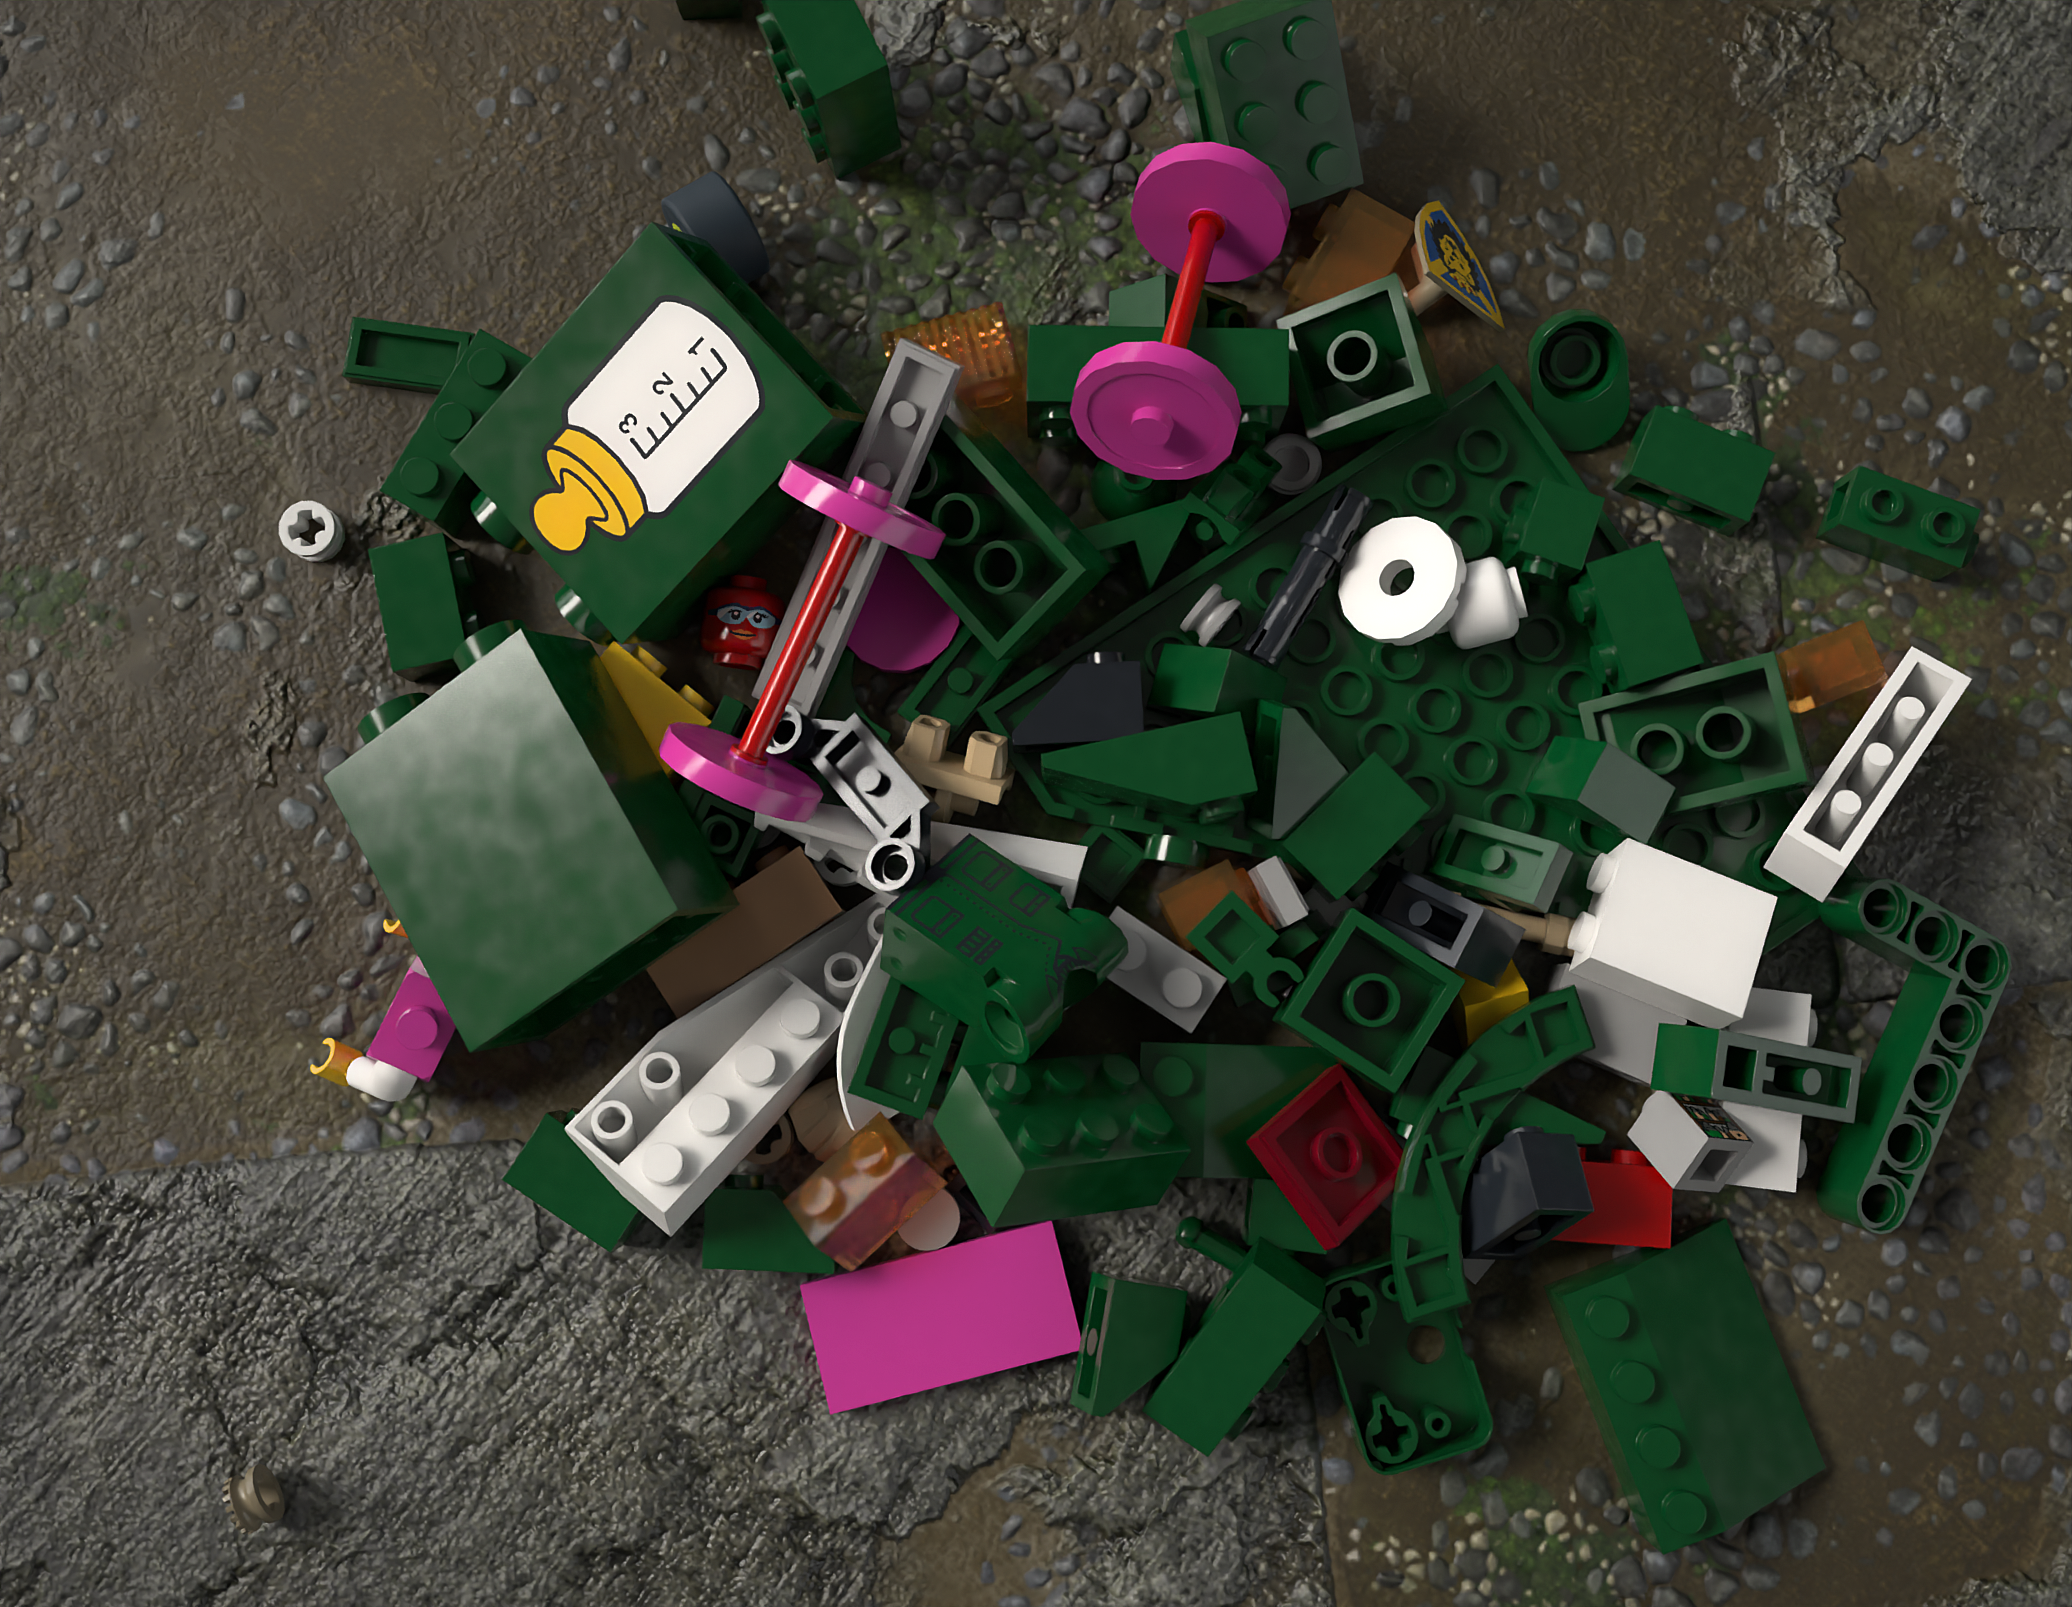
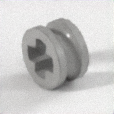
(1210, 615)

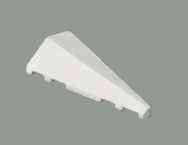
(844, 838)

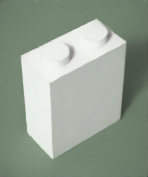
(1671, 934)

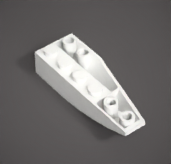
(726, 1072)

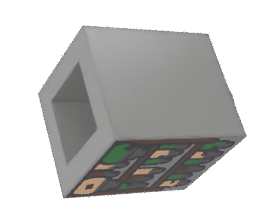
(1690, 1140)

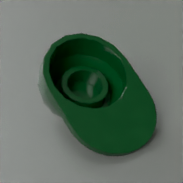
(1579, 379)

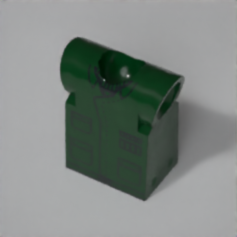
(997, 947)

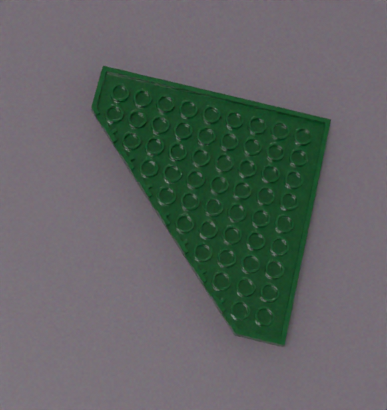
(1443, 717)

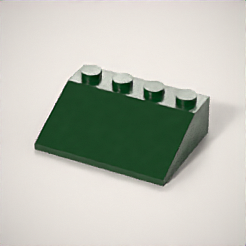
(1685, 1385)

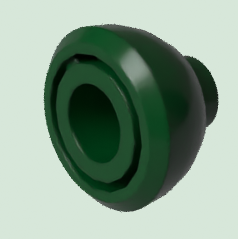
(1124, 494)

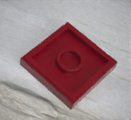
(1330, 1156)

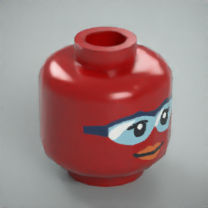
(740, 623)

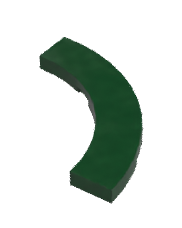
(1450, 1137)

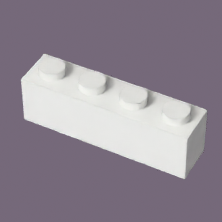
(1866, 774)

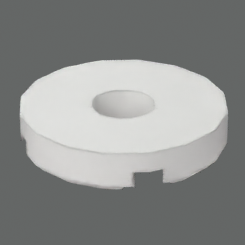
(1377, 560)

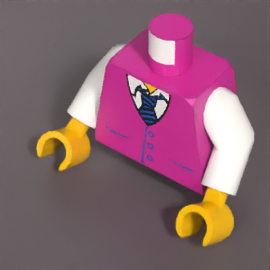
(405, 1044)

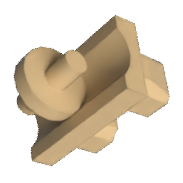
(951, 778)

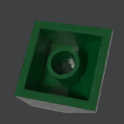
(1362, 365)

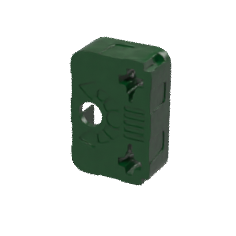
(1433, 1401)

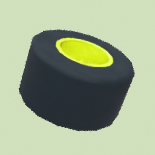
(715, 213)

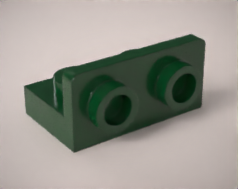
(906, 1052)

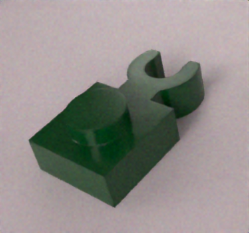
(1237, 942)

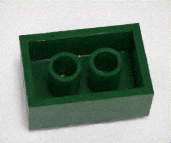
(832, 79)
(1279, 91)
(1059, 1137)

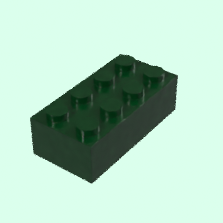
(1248, 357)
(1008, 550)

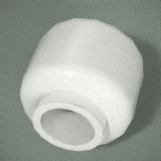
(1487, 605)

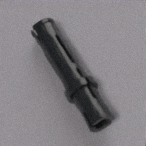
(1320, 555)

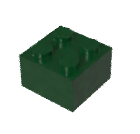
(1369, 1000)

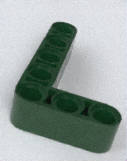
(1924, 1049)

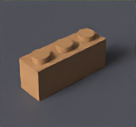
(775, 913)

